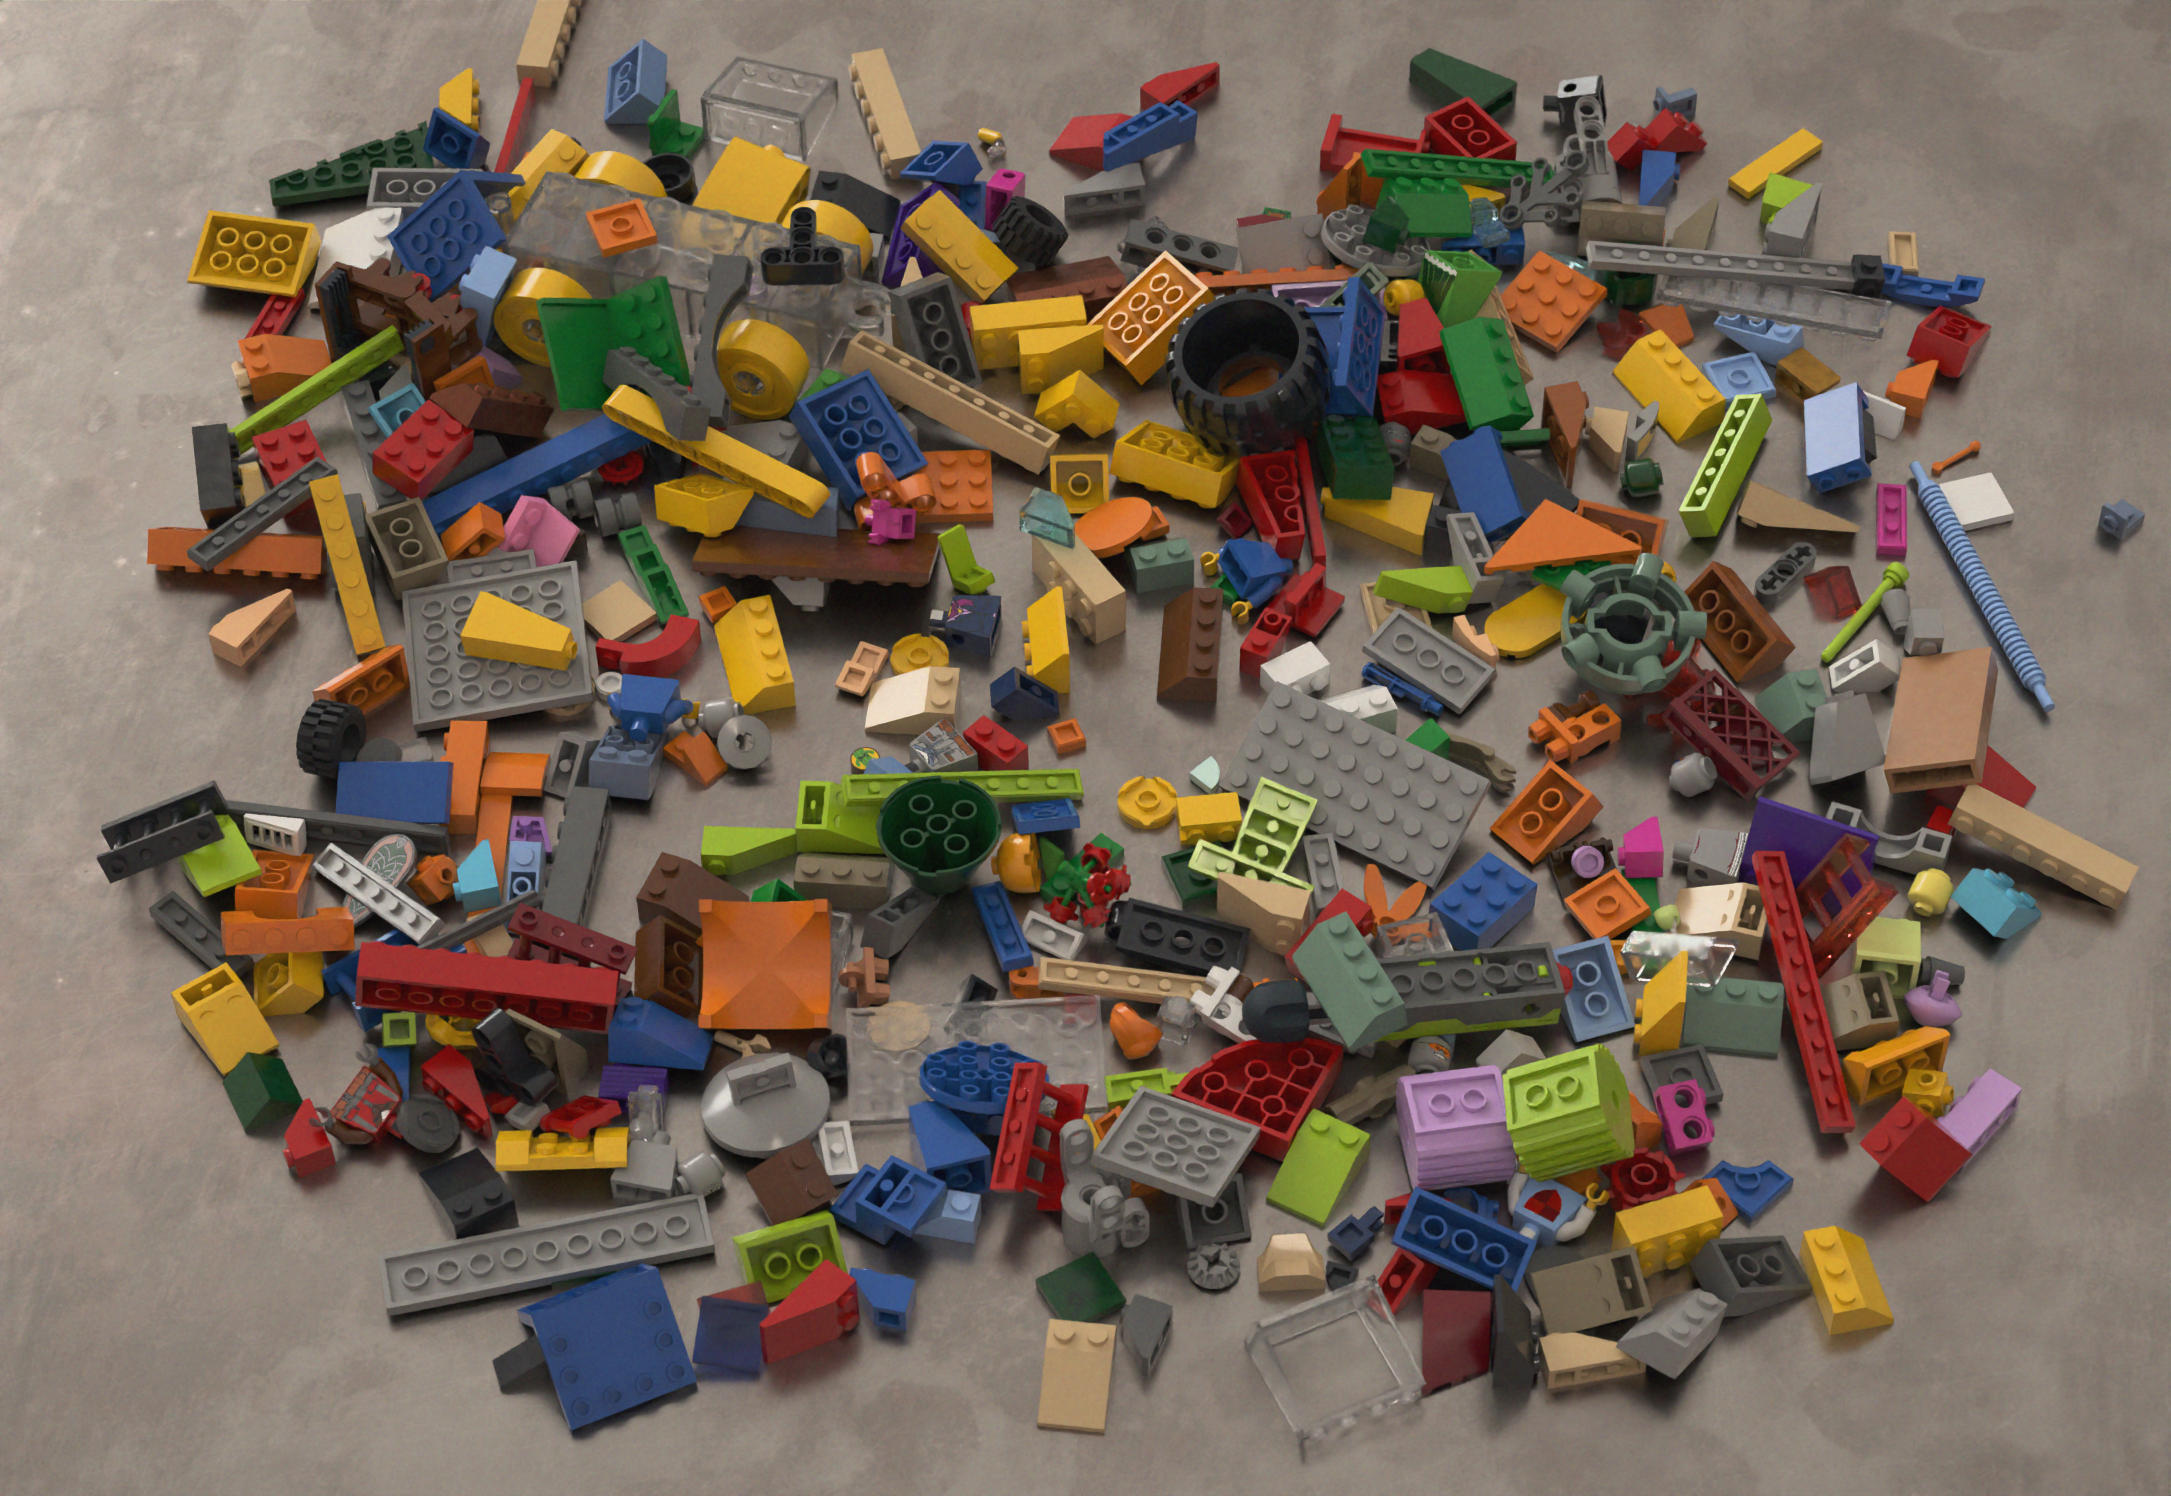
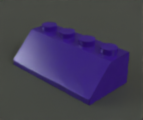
(903, 247)

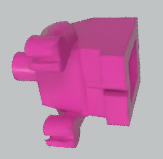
(890, 522)

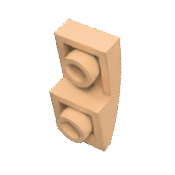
(1478, 645)

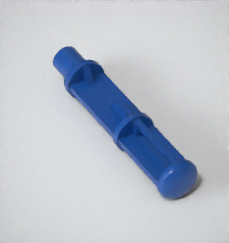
(1401, 688)

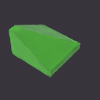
(1050, 857)

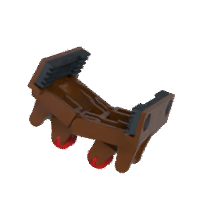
(423, 326)

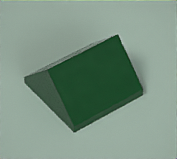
(261, 1091)

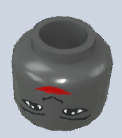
(1397, 440)

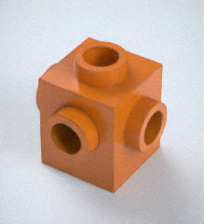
(434, 879)

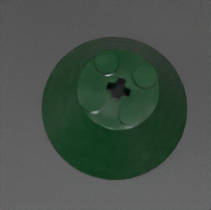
(939, 831)

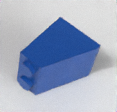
(948, 1148)

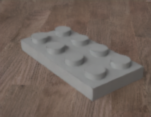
(1428, 660)

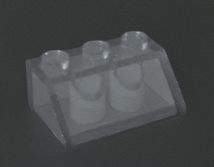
(1650, 952)

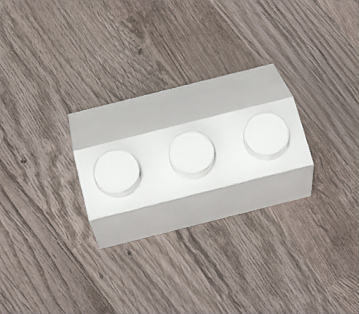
(1368, 704)

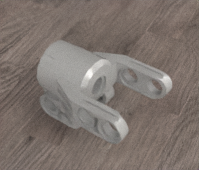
(1601, 179)
(1095, 1203)

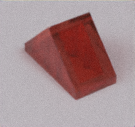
(1835, 590)

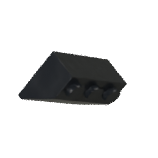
(485, 455)

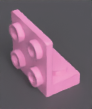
(539, 527)

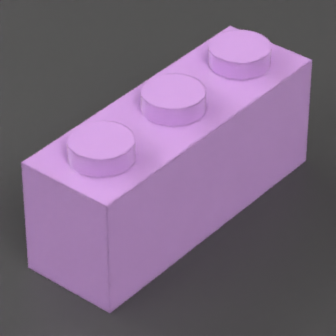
(1981, 1110)

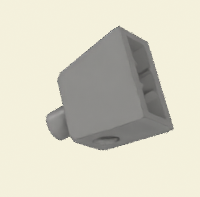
(648, 1171)

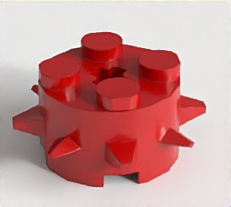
(1640, 1179)

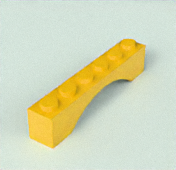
(347, 564)

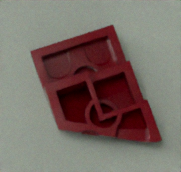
(1454, 1336)

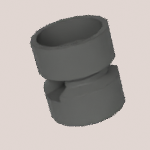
(580, 497)
(617, 514)

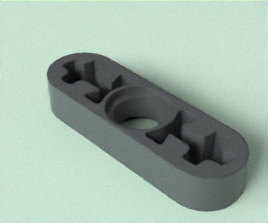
(1788, 562)

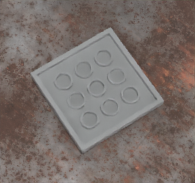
(1175, 1146)

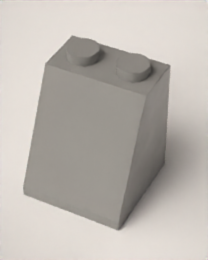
(1844, 738)

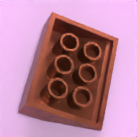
(1095, 279)

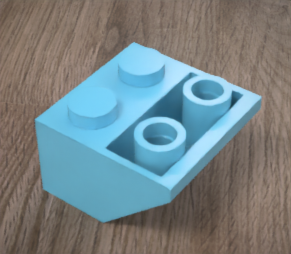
(1996, 902)

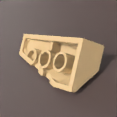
(1776, 509)

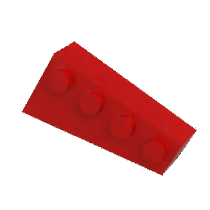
(1273, 500)

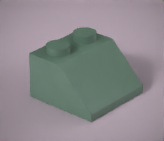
(1160, 564)
(1792, 704)

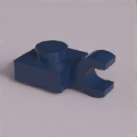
(1355, 1235)

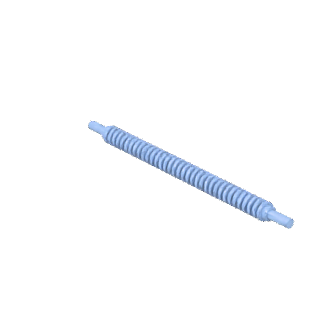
(1982, 587)

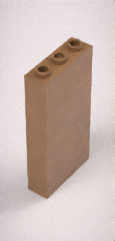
(1941, 720)

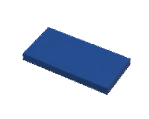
(396, 790)

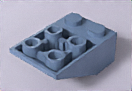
(627, 765)

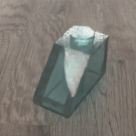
(1048, 518)

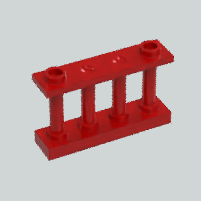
(1018, 1132)

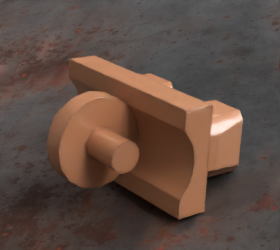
(861, 978)

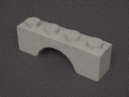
(1905, 853)

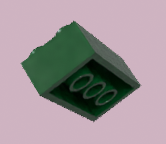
(1354, 458)

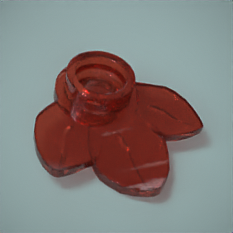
(1624, 332)

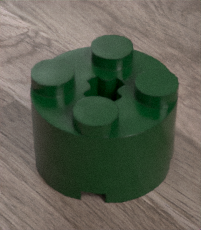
(1628, 287)

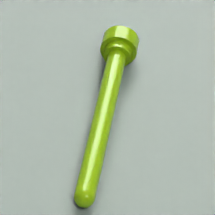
(1893, 577)

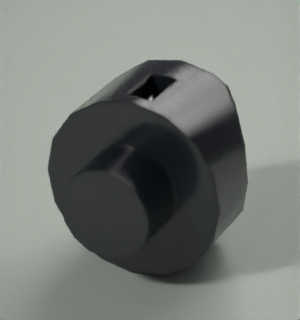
(829, 1056)

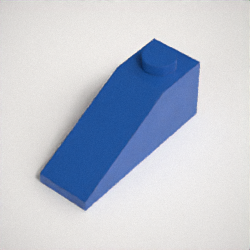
(1657, 177)

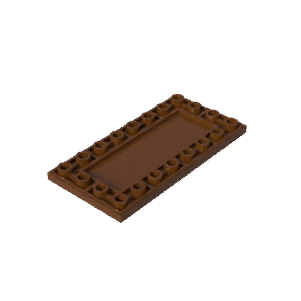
(803, 556)

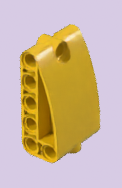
(754, 183)

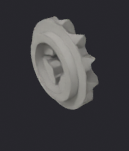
(1221, 1274)

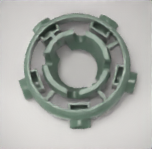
(1628, 667)

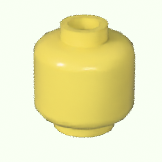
(1930, 892)

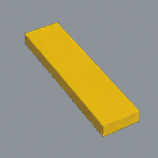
(1777, 161)

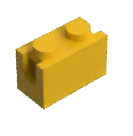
(1208, 818)

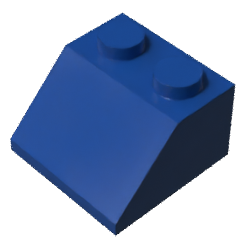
(454, 142)
(946, 163)

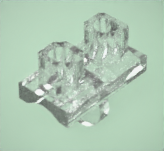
(645, 1112)

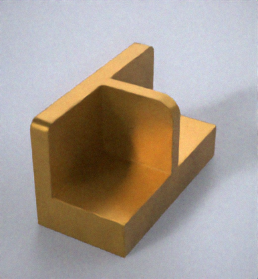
(1804, 375)

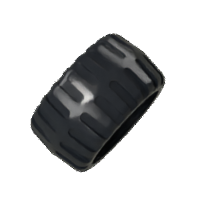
(1239, 335)

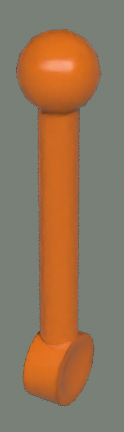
(1937, 467)

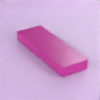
(1891, 519)

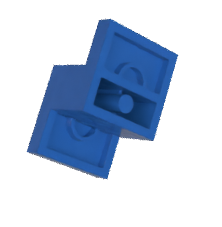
(888, 1200)

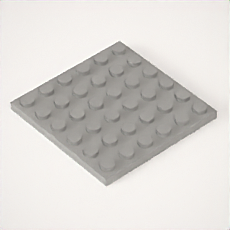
(463, 687)

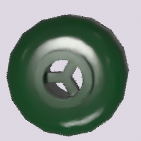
(1642, 478)

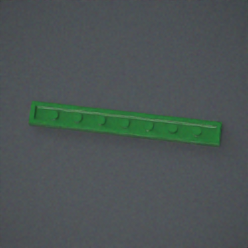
(1438, 167)

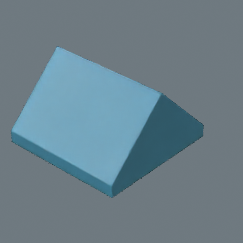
(396, 408)

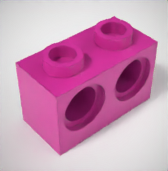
(1676, 1117)

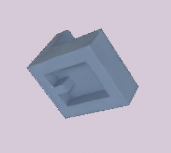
(1681, 101)
(2120, 518)

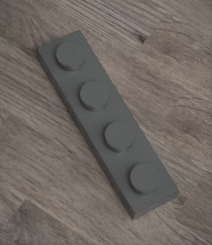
(197, 933)

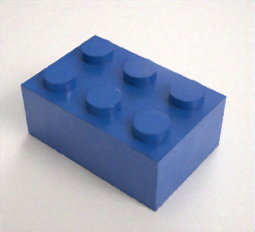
(1484, 903)

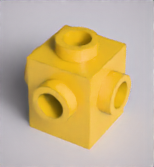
(1929, 1090)

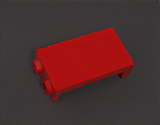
(1342, 142)

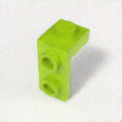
(961, 562)

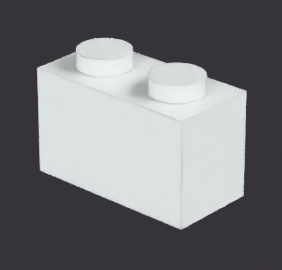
(1300, 669)

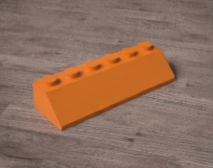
(265, 552)

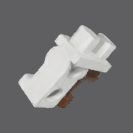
(1224, 1007)

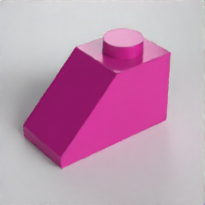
(1642, 851)

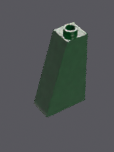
(1455, 79)

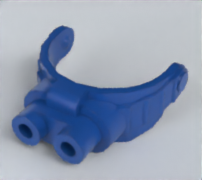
(1479, 1203)

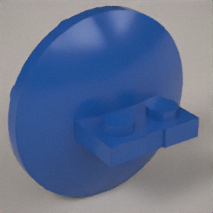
(973, 1082)

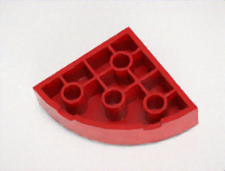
(1266, 1086)

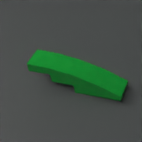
(652, 573)

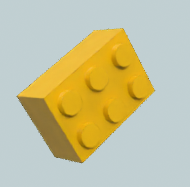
(1668, 1229)

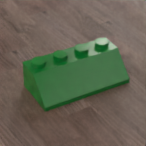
(1486, 374)

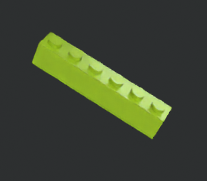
(1725, 465)

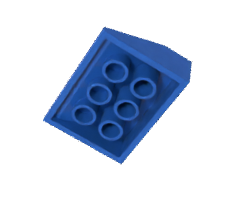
(852, 421)

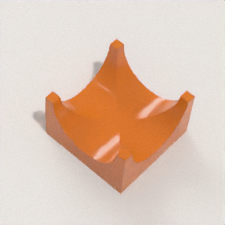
(766, 965)

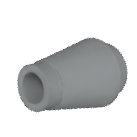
(1897, 609)

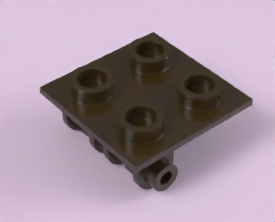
(1566, 877)

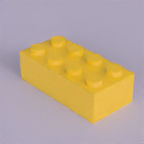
(997, 326)

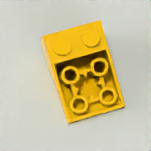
(223, 1018)

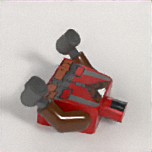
(367, 1106)

